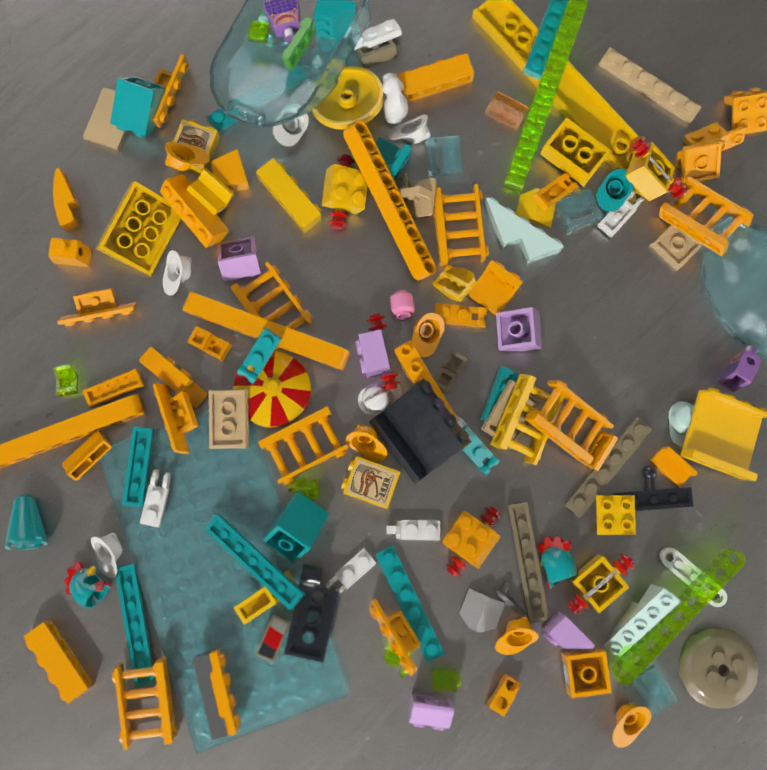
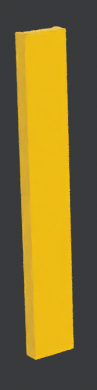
(574, 96)

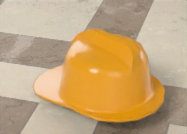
(184, 155)
(427, 333)
(366, 443)
(516, 637)
(629, 724)

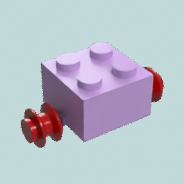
(374, 354)

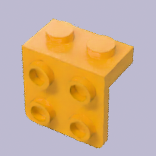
(748, 109)
(495, 287)

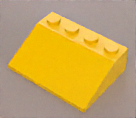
(139, 229)

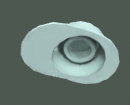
(679, 421)

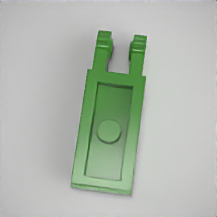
(299, 43)

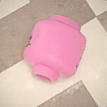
(402, 304)

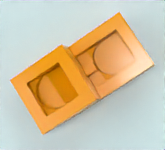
(209, 343)

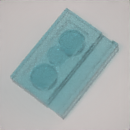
(654, 690)

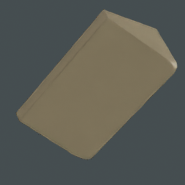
(377, 54)

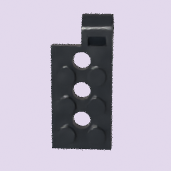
(296, 646)

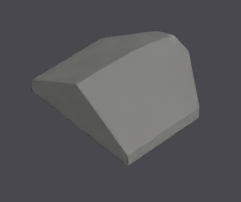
(480, 611)

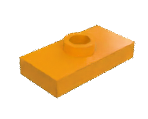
(600, 449)

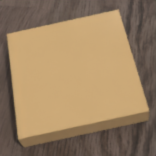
(675, 247)

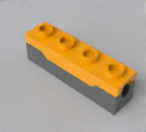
(216, 694)

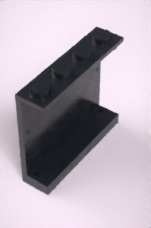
(420, 431)

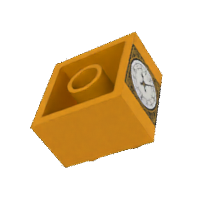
(586, 672)

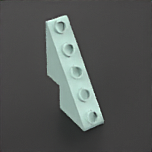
(514, 230)
(640, 619)

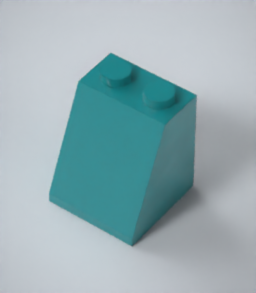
(136, 105)
(295, 528)

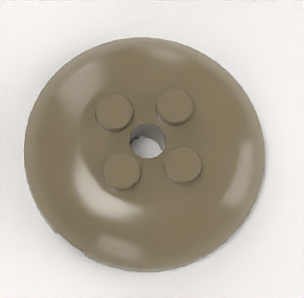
(700, 665)

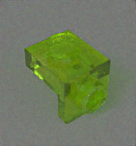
(66, 380)
(310, 488)
(445, 680)

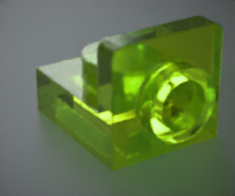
(393, 660)

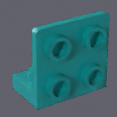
(394, 156)

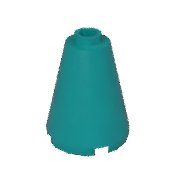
(25, 525)

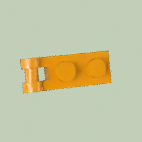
(555, 191)
(461, 315)

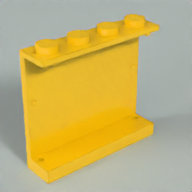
(723, 433)

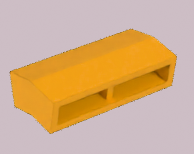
(86, 455)

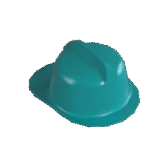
(614, 190)

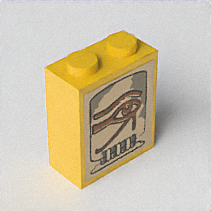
(204, 137)
(370, 482)

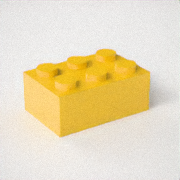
(575, 152)

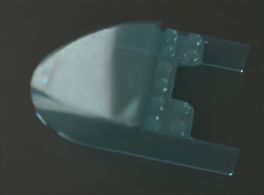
(252, 78)

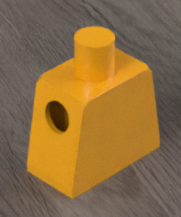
(230, 171)
(67, 252)

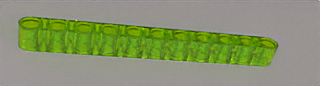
(545, 94)

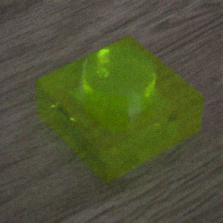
(258, 32)

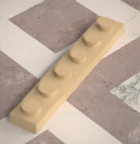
(649, 85)

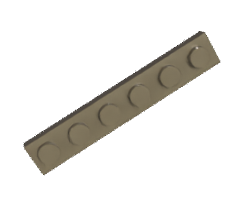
(598, 480)
(528, 562)

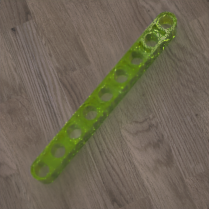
(688, 612)

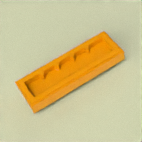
(113, 388)

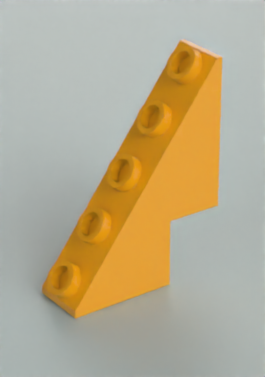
(416, 369)

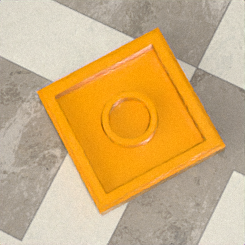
(701, 161)

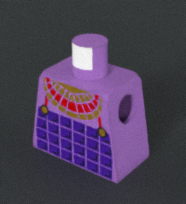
(283, 17)
(740, 369)

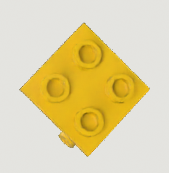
(615, 515)

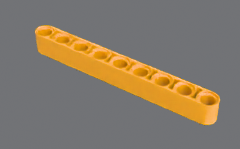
(389, 200)
(253, 326)
(70, 430)

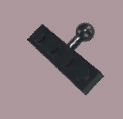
(659, 499)

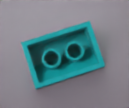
(333, 18)

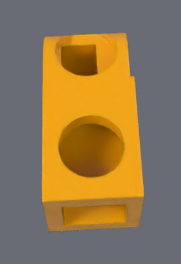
(503, 695)

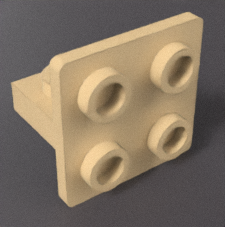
(419, 197)

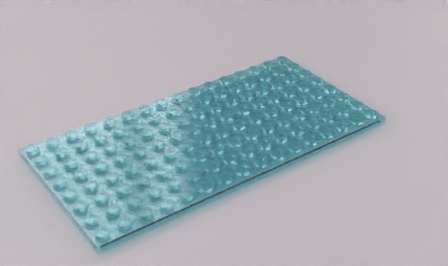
(197, 583)

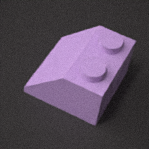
(238, 259)
(519, 330)
(563, 632)
(430, 711)

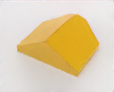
(530, 209)
(455, 282)

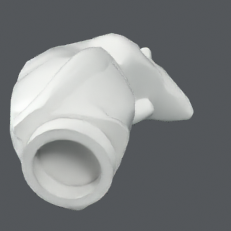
(395, 104)

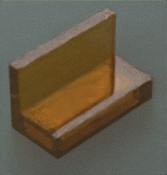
(506, 110)

